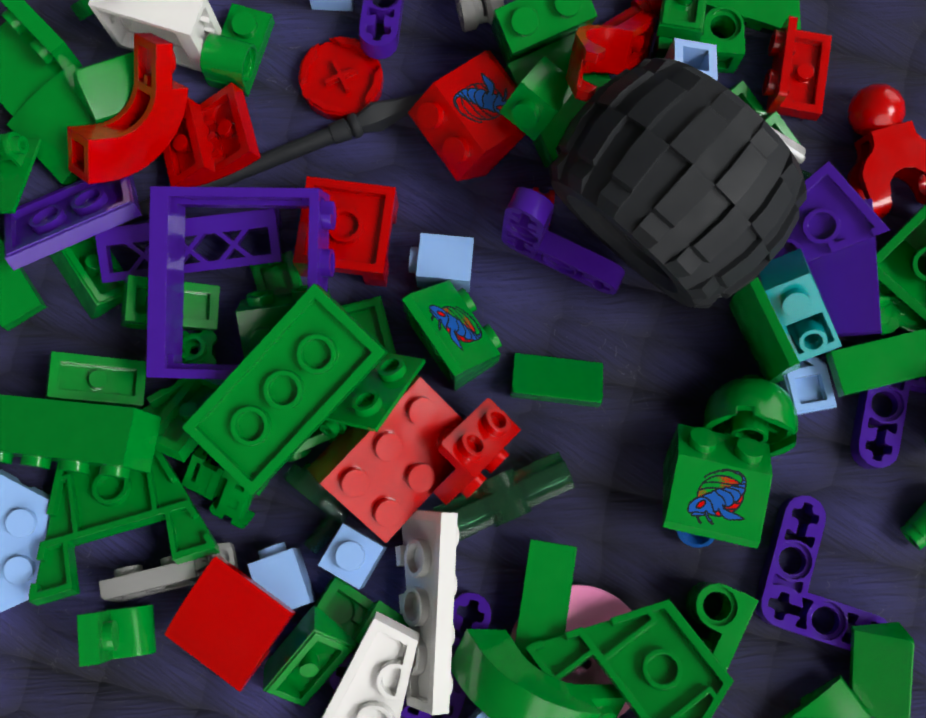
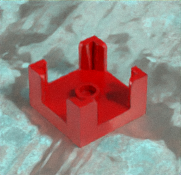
(360, 232)

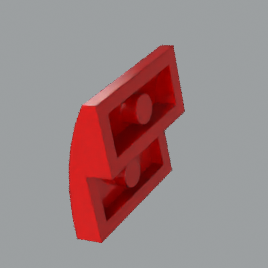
(212, 140)
(228, 622)

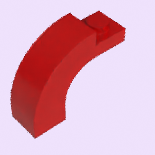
(141, 128)

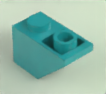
(799, 305)

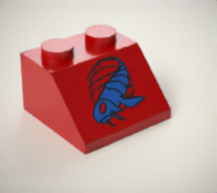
(464, 119)

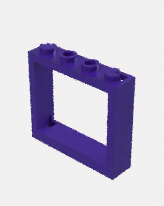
(168, 255)

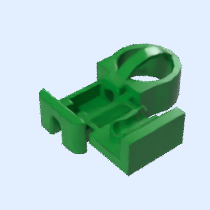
(213, 482)

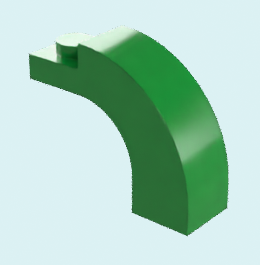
(509, 686)

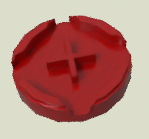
(340, 78)

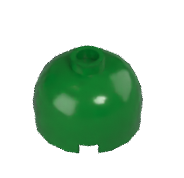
(753, 410)

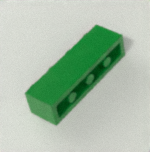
(77, 435)

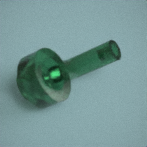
(336, 512)

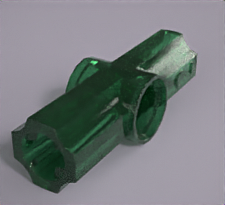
(510, 495)

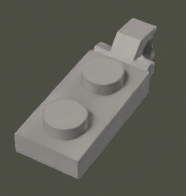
(134, 582)

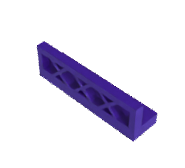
(195, 228)

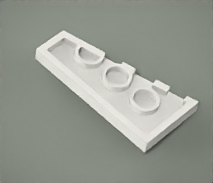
(429, 605)
(377, 673)

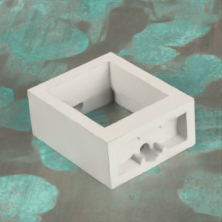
(177, 21)

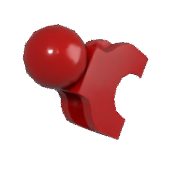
(887, 147)

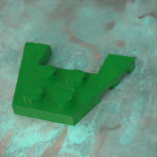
(101, 506)
(648, 658)

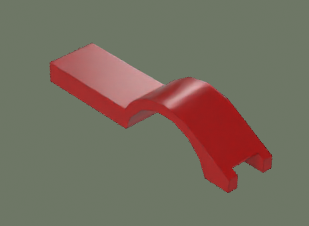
(608, 50)

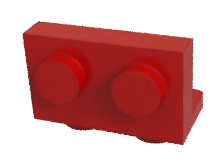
(798, 71)
(475, 446)

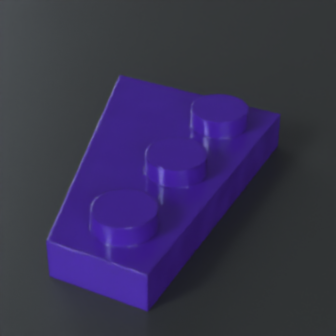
(831, 217)

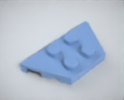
(21, 531)

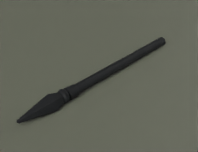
(373, 118)

